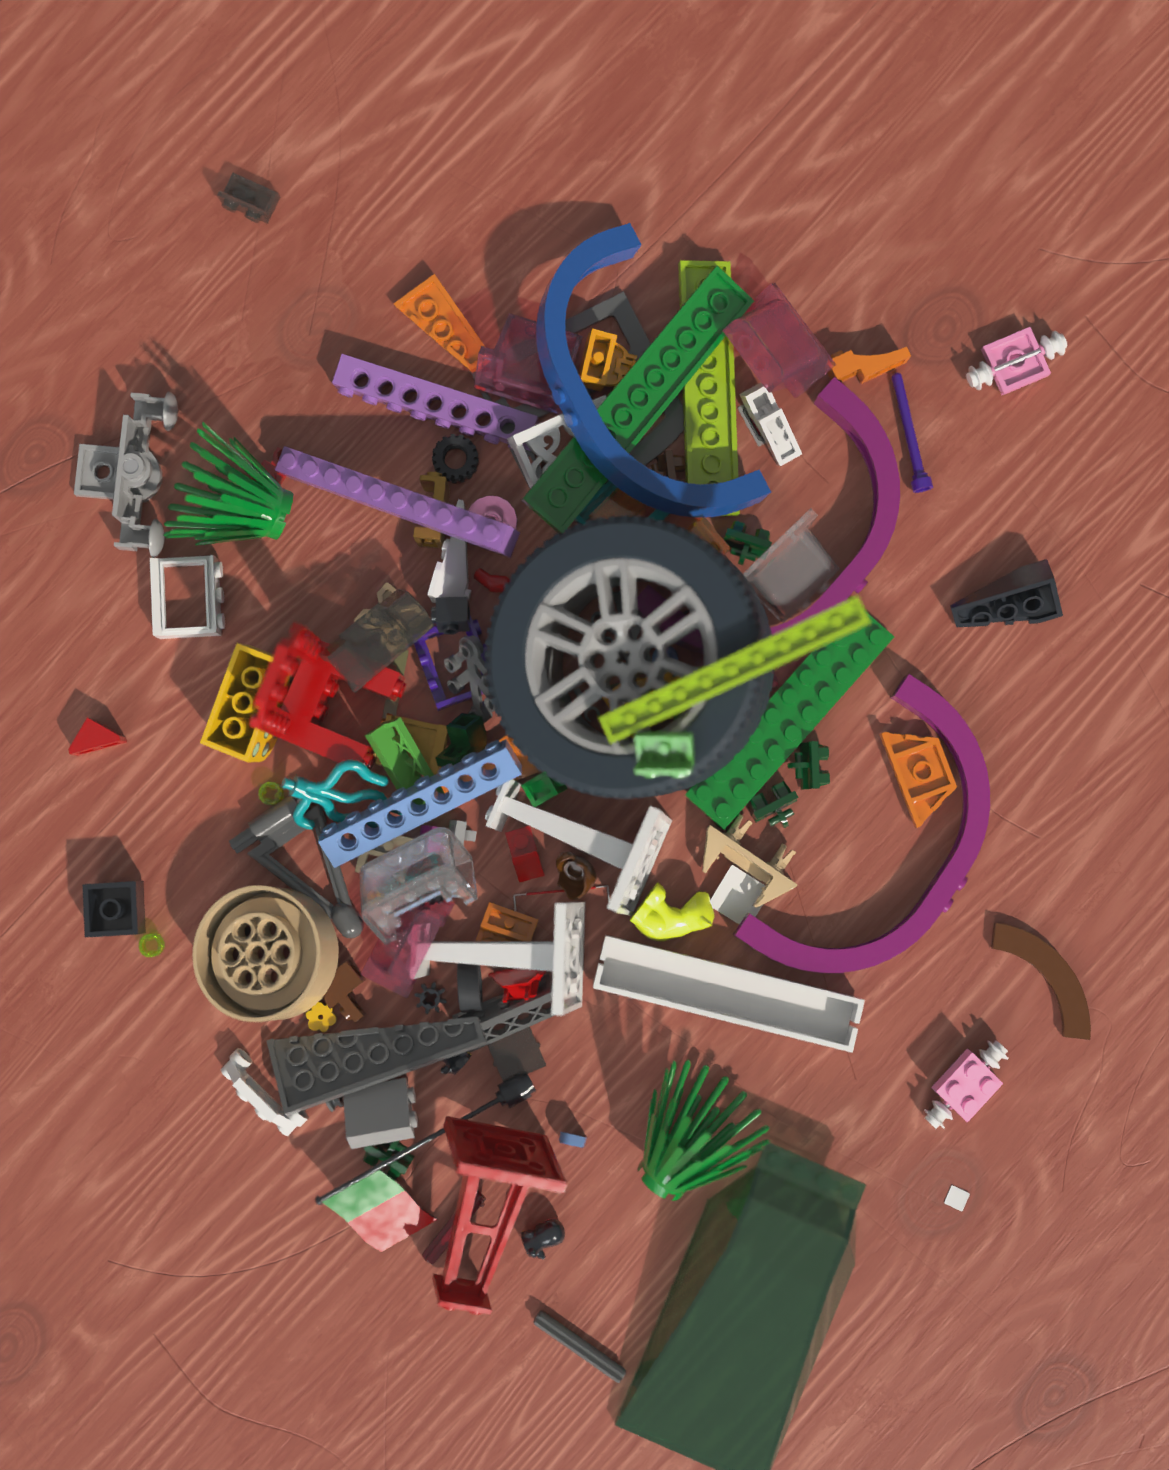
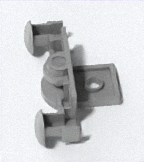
(133, 472)

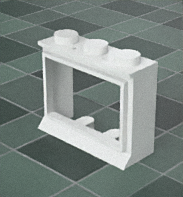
(213, 591)

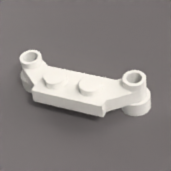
(251, 1091)

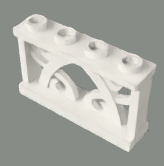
(535, 441)

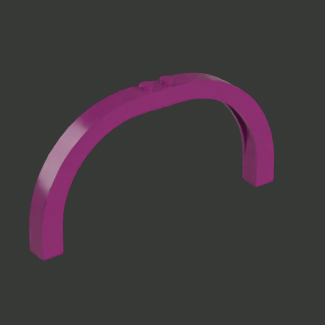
(871, 440)
(949, 878)

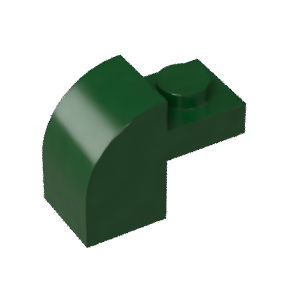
(466, 736)

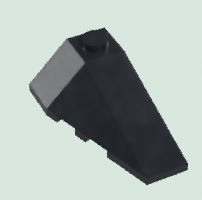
(1019, 596)

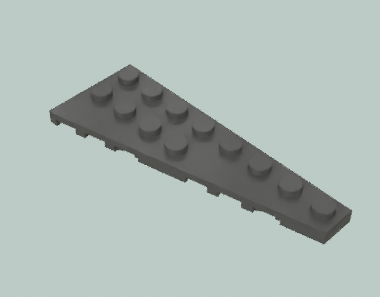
(337, 1064)

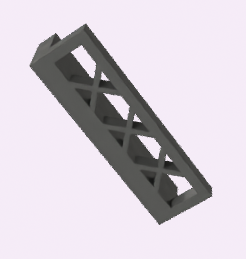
(497, 1012)

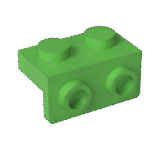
(664, 753)

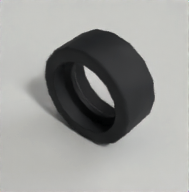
(469, 987)

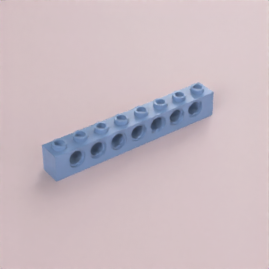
(341, 850)

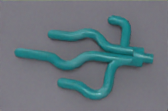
(322, 792)

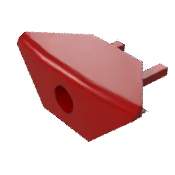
(518, 982)

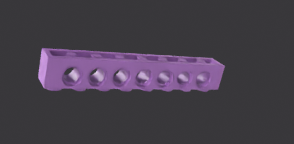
(351, 369)

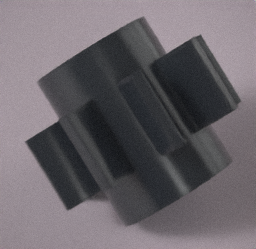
(431, 990)

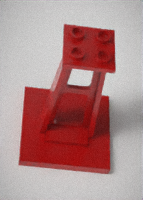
(497, 1155)

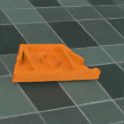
(920, 772)

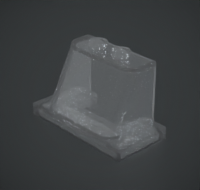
(792, 570)

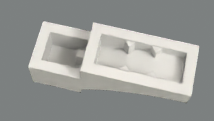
(771, 423)

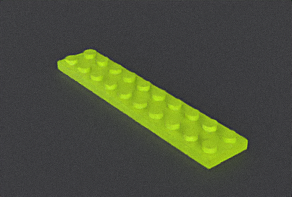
(709, 399)

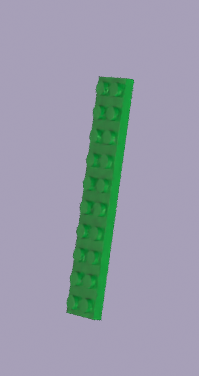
(789, 720)

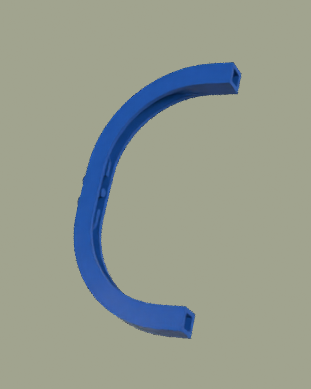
(582, 416)

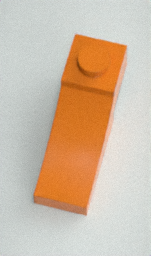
(866, 366)

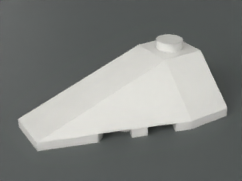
(451, 576)

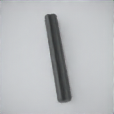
(579, 1346)

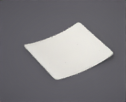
(737, 895)

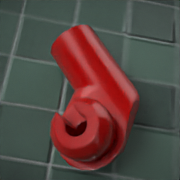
(492, 582)

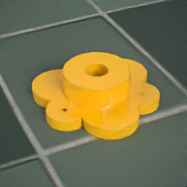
(315, 1022)

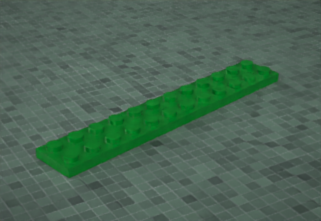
(641, 395)

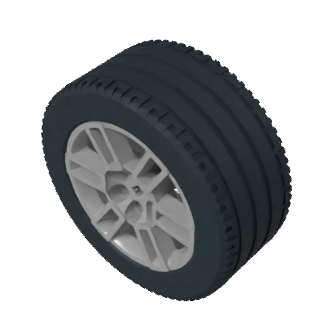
(545, 603)

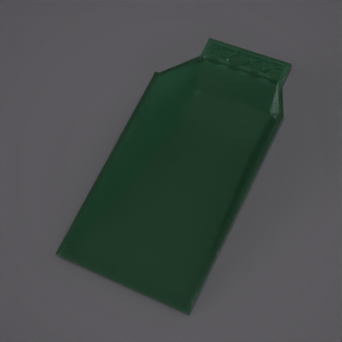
(747, 1314)

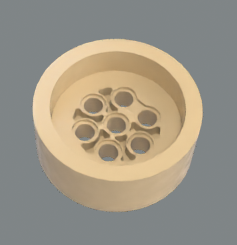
(301, 977)

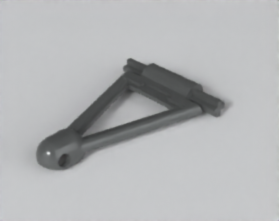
(275, 829)

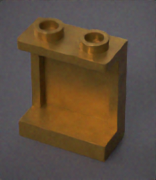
(439, 485)
(429, 738)

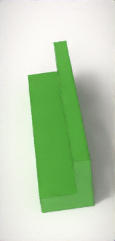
(394, 757)

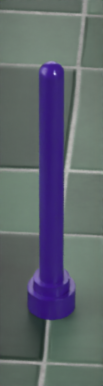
(921, 480)

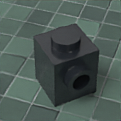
(451, 615)

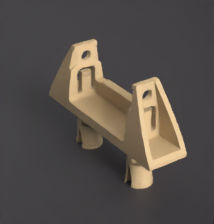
(730, 847)

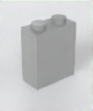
(380, 1114)

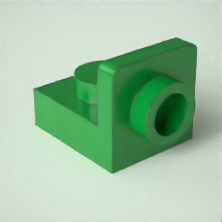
(542, 789)

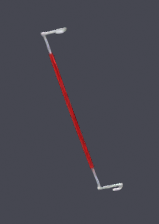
(555, 891)

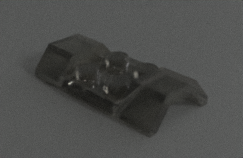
(377, 638)

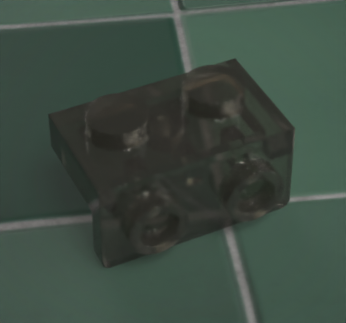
(249, 198)

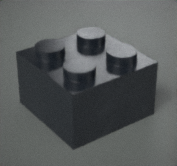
(114, 909)

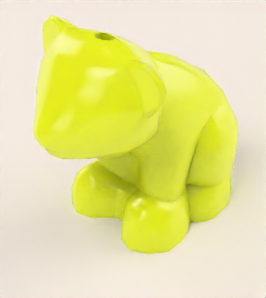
(662, 922)

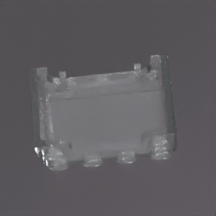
(412, 875)

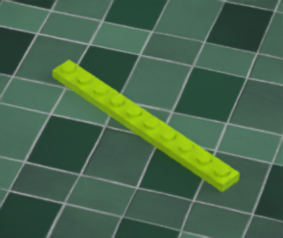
(735, 669)

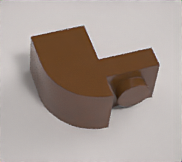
(344, 982)

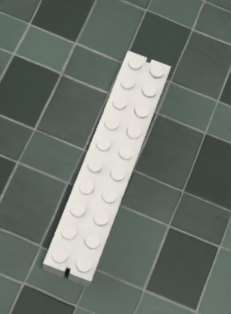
(728, 993)

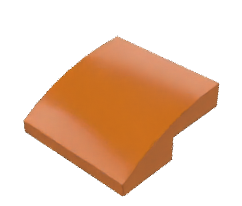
(505, 925)

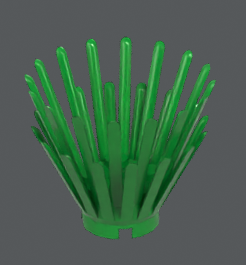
(242, 510)
(685, 1156)

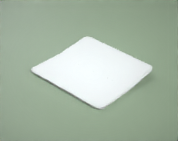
(957, 1198)

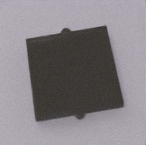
(517, 1054)

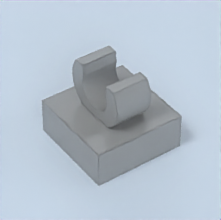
(460, 831)

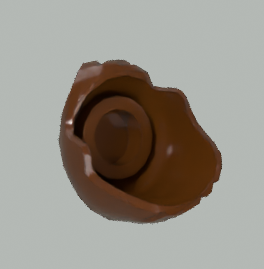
(575, 875)

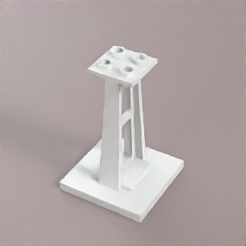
(634, 859)
(561, 956)

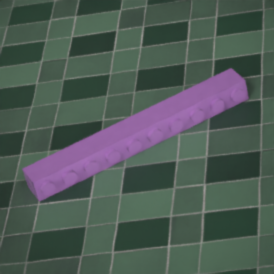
(398, 501)

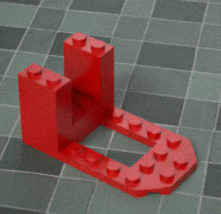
(309, 696)

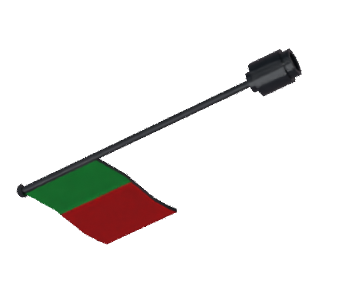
(380, 1206)

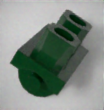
(746, 545)
(807, 765)
(784, 798)
(383, 1152)

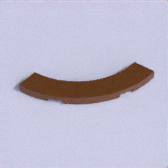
(1055, 970)

